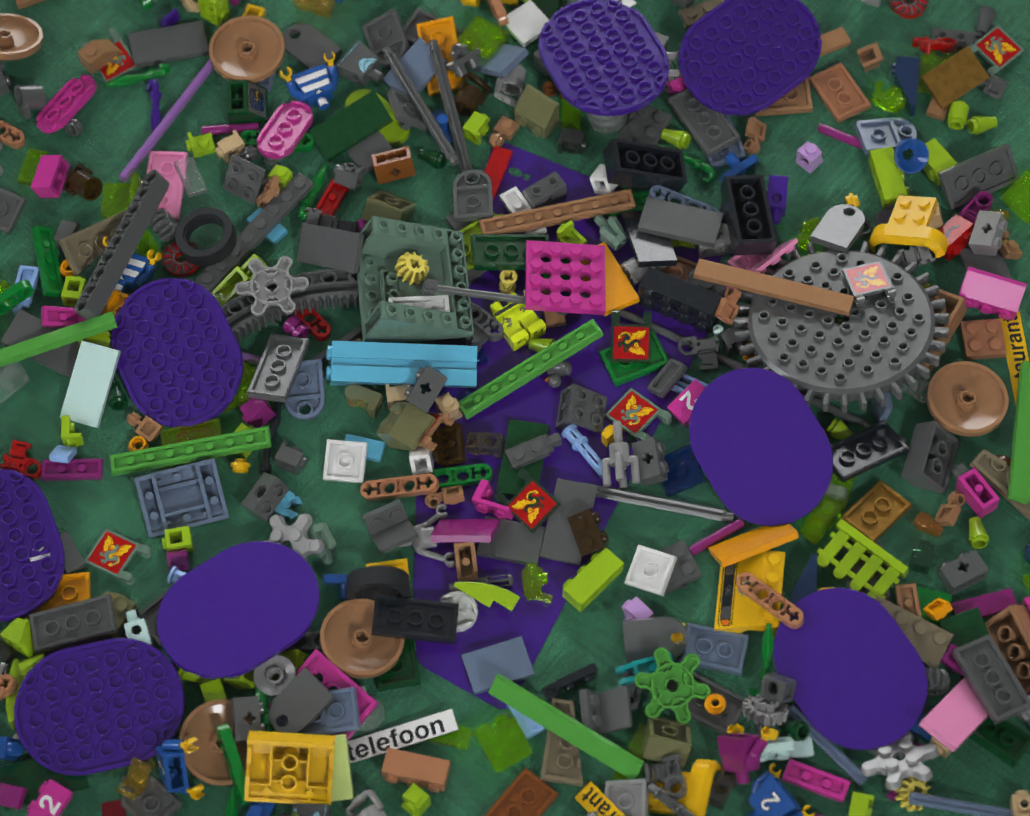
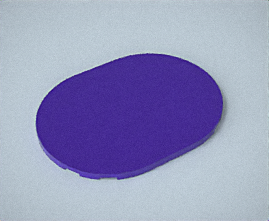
(749, 54)
(603, 57)
(177, 352)
(761, 446)
(25, 526)
(238, 609)
(852, 669)
(99, 706)

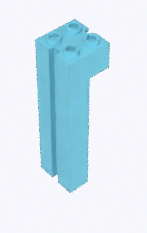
(398, 363)

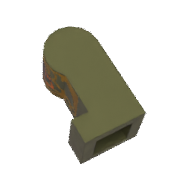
(364, 398)

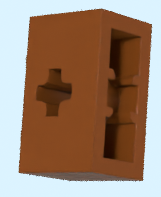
(393, 165)

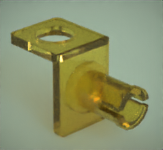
(136, 777)

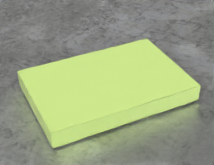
(342, 780)

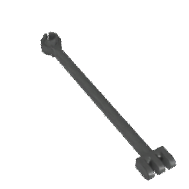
(431, 287)

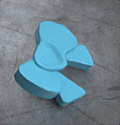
(284, 505)

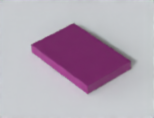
(465, 530)

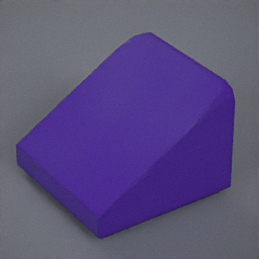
(170, 19)

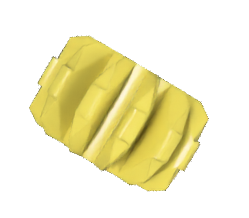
(412, 268)
(908, 786)

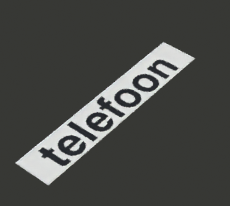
(402, 735)

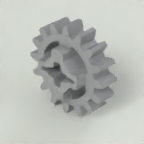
(764, 710)

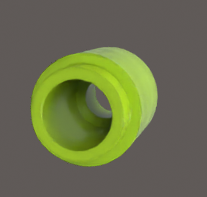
(957, 115)

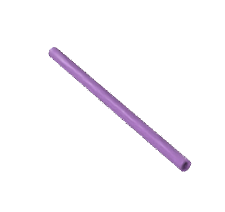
(166, 122)

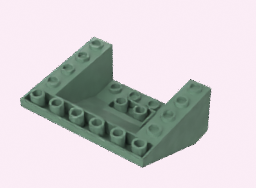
(378, 280)

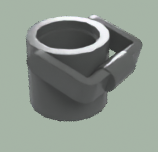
(29, 98)

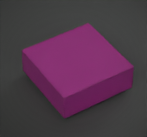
(178, 558)

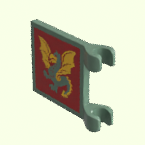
(997, 49)
(121, 64)
(636, 414)
(114, 553)

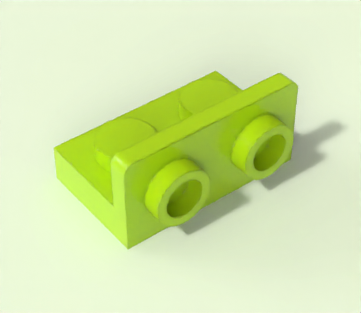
(214, 10)

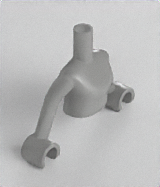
(424, 542)

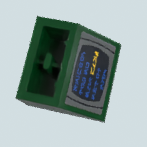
(246, 102)

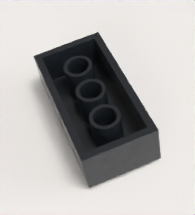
(644, 165)
(748, 215)
(679, 300)

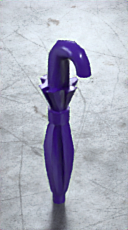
(155, 96)

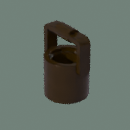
(470, 96)
(83, 183)

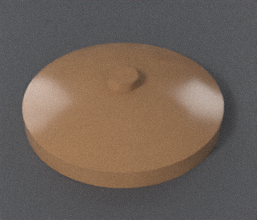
(18, 37)
(247, 49)
(967, 398)
(349, 642)
(208, 761)

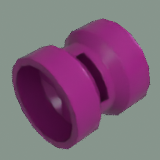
(295, 328)

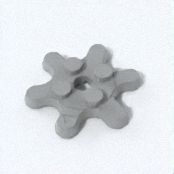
(265, 276)
(295, 534)
(895, 770)

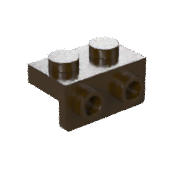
(450, 445)
(588, 531)

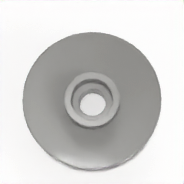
(278, 666)

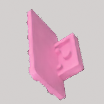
(758, 263)

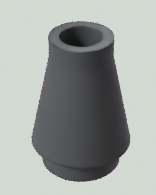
(985, 19)

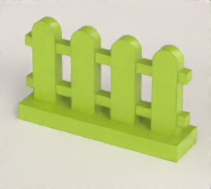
(856, 552)

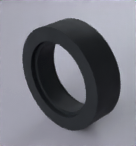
(211, 255)
(379, 580)

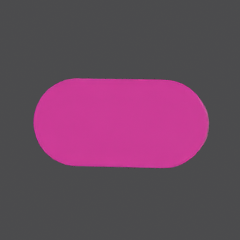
(66, 104)
(284, 130)

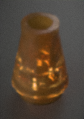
(927, 524)

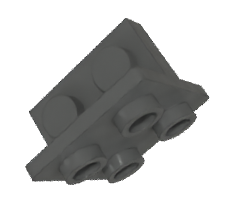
(244, 179)

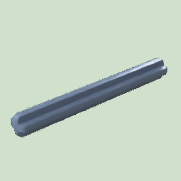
(839, 757)
(957, 805)

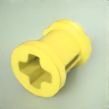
(508, 281)

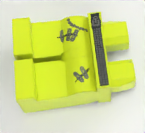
(518, 323)

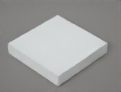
(526, 23)
(345, 461)
(650, 570)

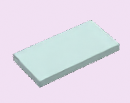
(90, 384)

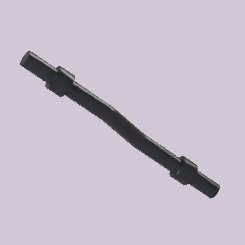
(265, 466)

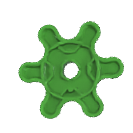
(686, 685)

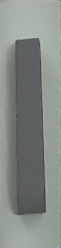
(122, 246)

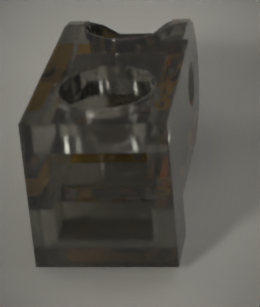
(485, 443)
(722, 789)

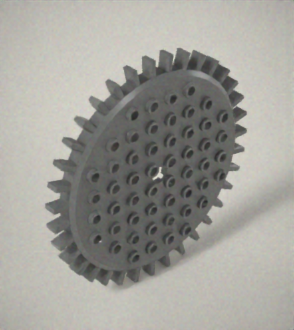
(856, 382)

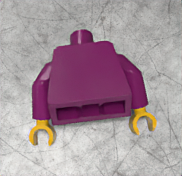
(743, 751)

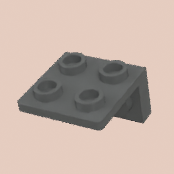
(581, 408)
(389, 526)
(606, 710)

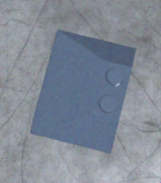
(181, 497)

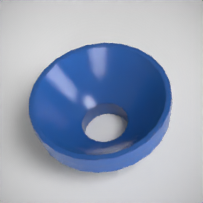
(918, 159)

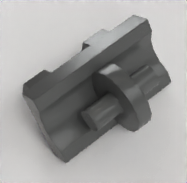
(463, 56)

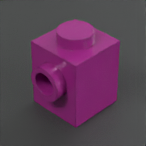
(257, 412)

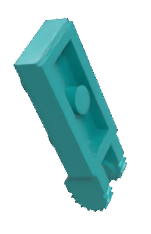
(645, 665)

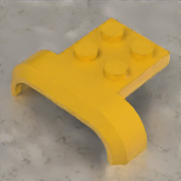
(910, 226)
(698, 789)

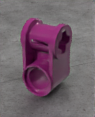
(971, 210)

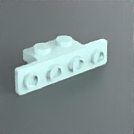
(786, 748)

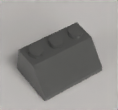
(930, 457)

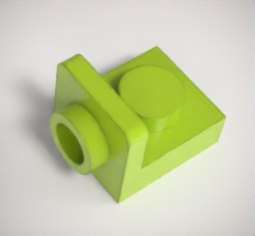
(200, 145)
(69, 434)

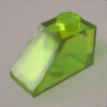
(821, 519)

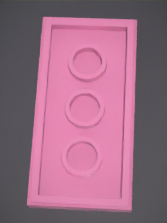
(164, 164)
(955, 716)

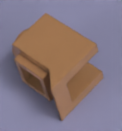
(870, 56)

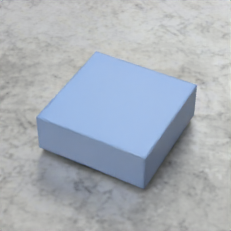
(62, 454)

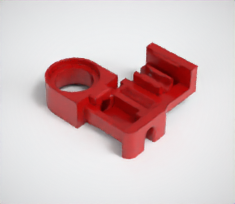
(944, 44)
(18, 458)

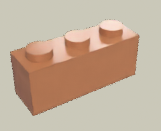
(417, 769)

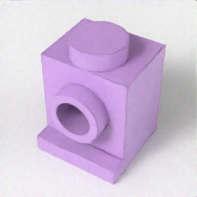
(812, 154)
(636, 609)

